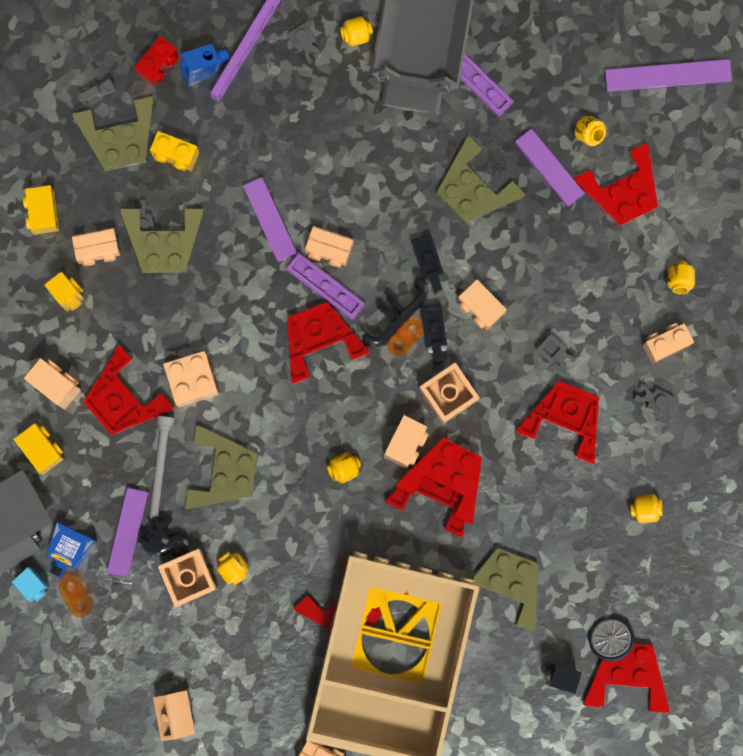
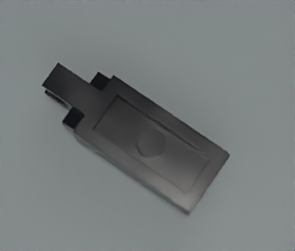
(428, 262)
(434, 331)

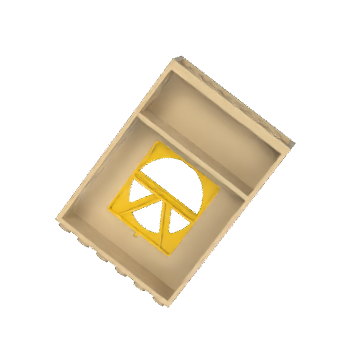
(382, 711)

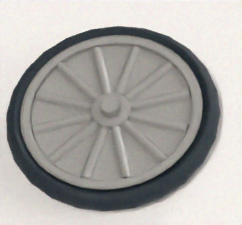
(611, 639)

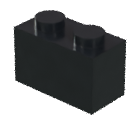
(562, 678)

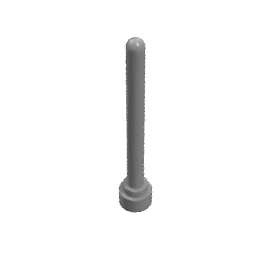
(164, 425)

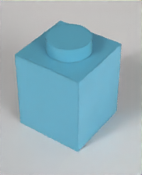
(31, 585)

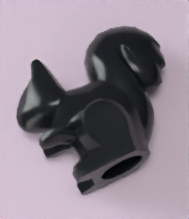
(160, 543)

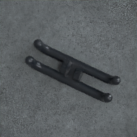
(397, 322)

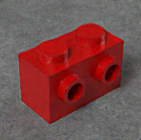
(157, 62)

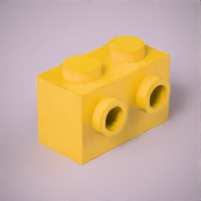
(174, 151)
(41, 210)
(65, 291)
(39, 448)

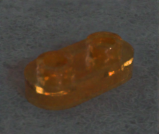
(405, 338)
(74, 597)

